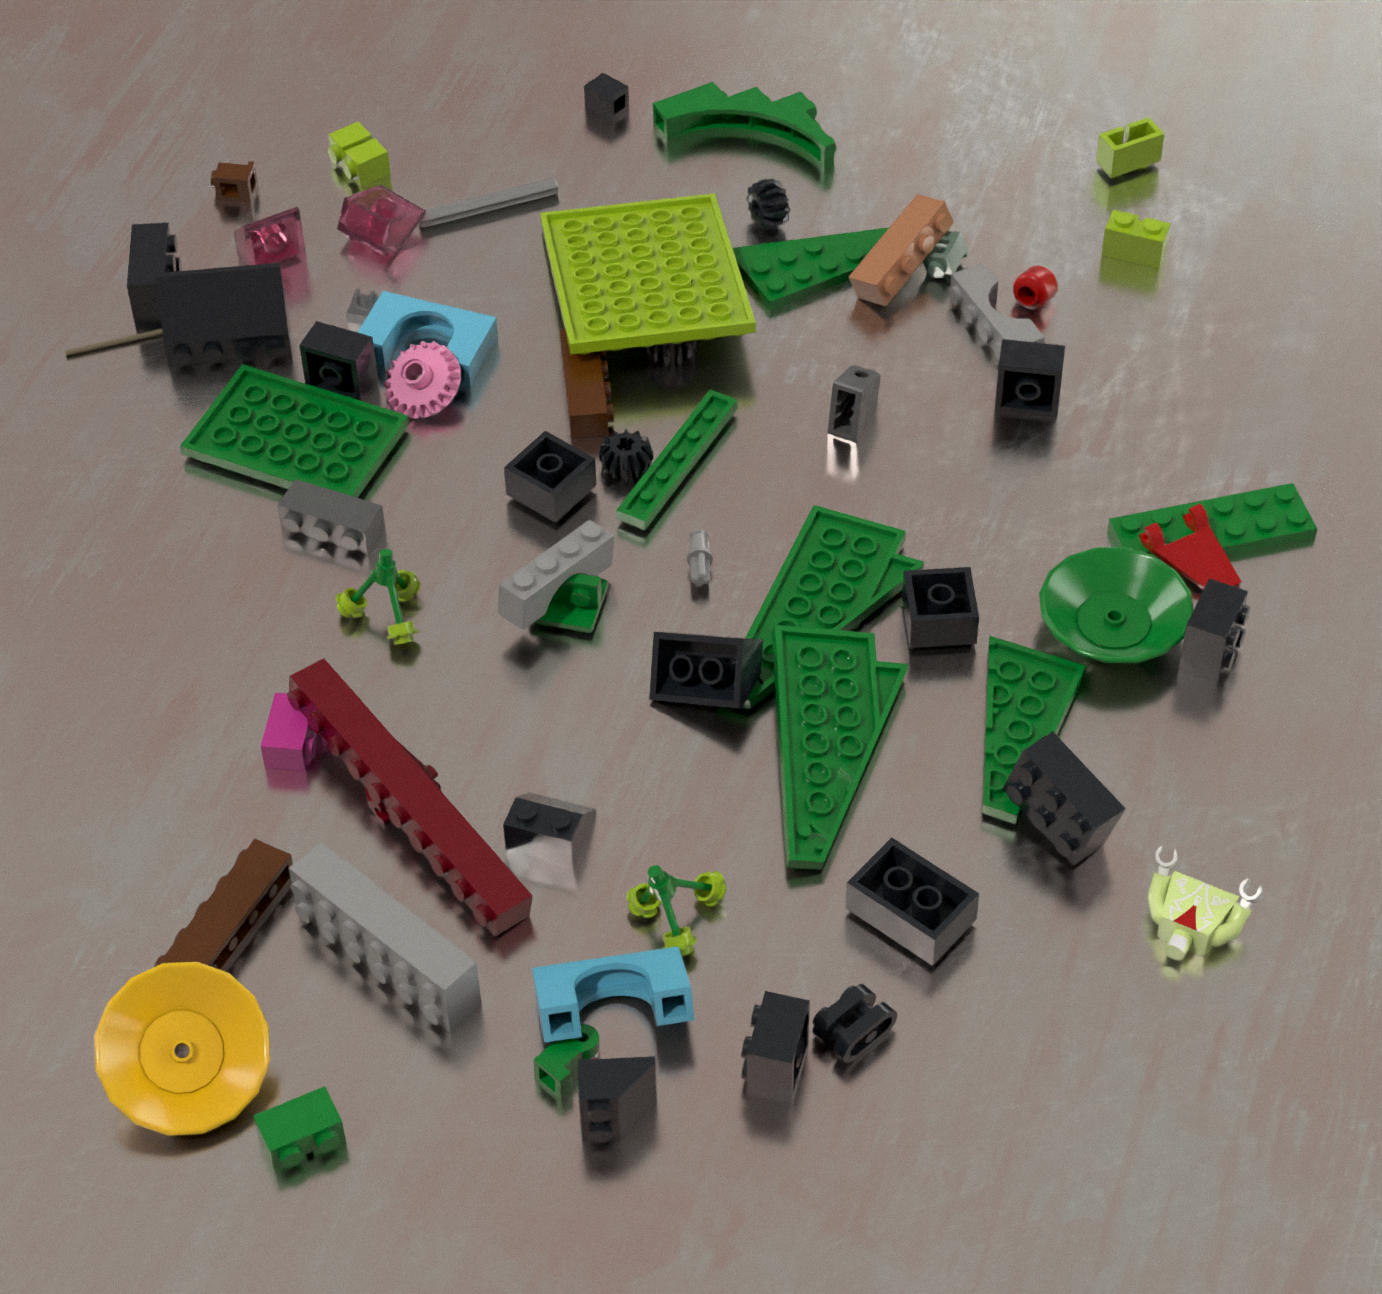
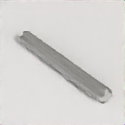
(489, 202)

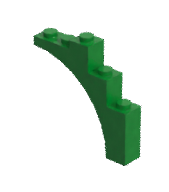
(748, 112)

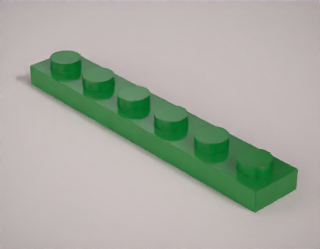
(676, 459)

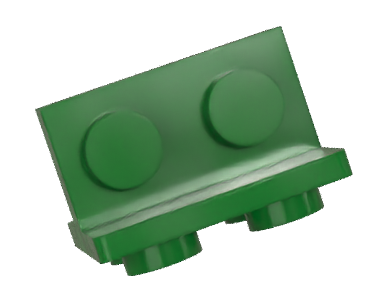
(576, 603)

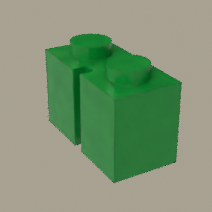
(299, 1128)

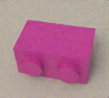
(287, 737)

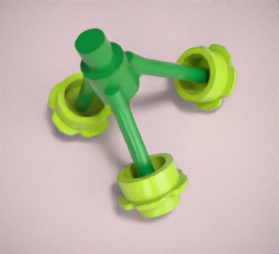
(401, 586)
(661, 888)

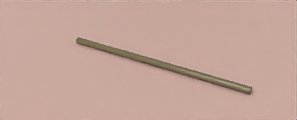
(113, 342)

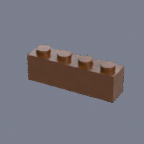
(586, 392)

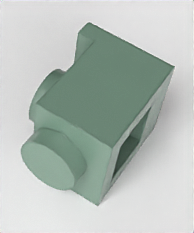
(946, 259)

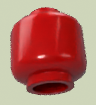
(1035, 287)

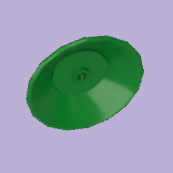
(1116, 605)

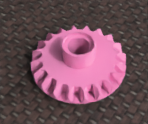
(432, 390)

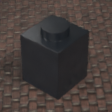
(606, 97)

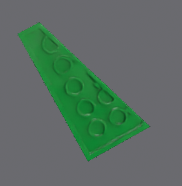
(804, 266)
(1024, 703)

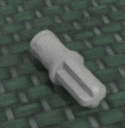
(699, 557)

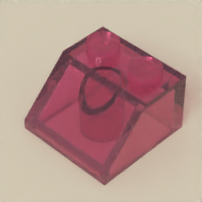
(379, 219)
(271, 239)

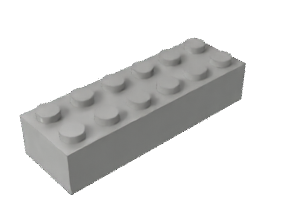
(385, 937)

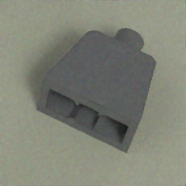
(857, 391)

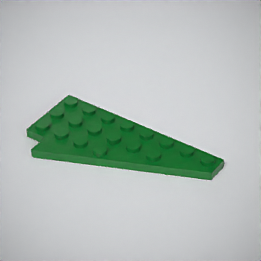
(830, 581)
(828, 721)

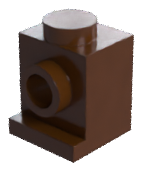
(235, 182)

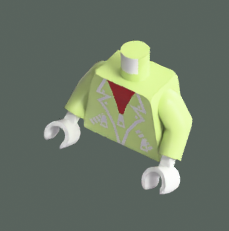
(1195, 913)

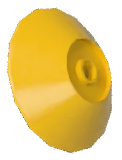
(189, 1008)

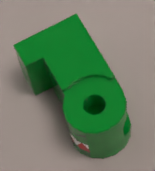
(559, 1061)

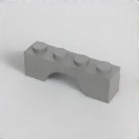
(976, 294)
(529, 591)

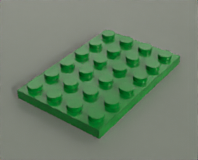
(293, 432)

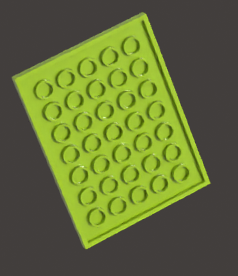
(645, 274)

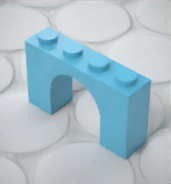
(400, 317)
(648, 975)

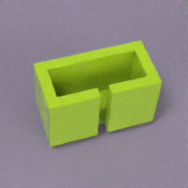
(1141, 147)
(359, 154)
(1136, 240)

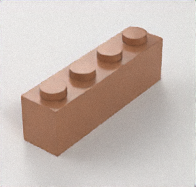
(901, 250)

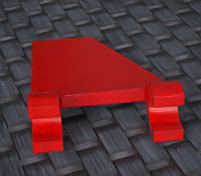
(1195, 555)

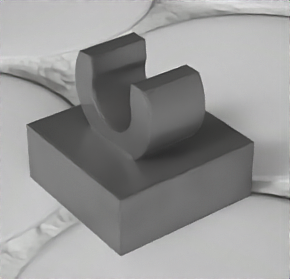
(361, 306)

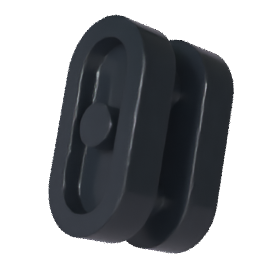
(854, 1022)

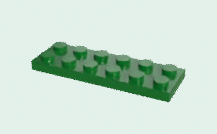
(1237, 520)

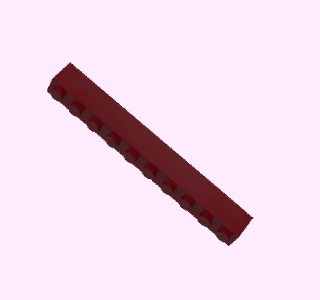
(410, 798)

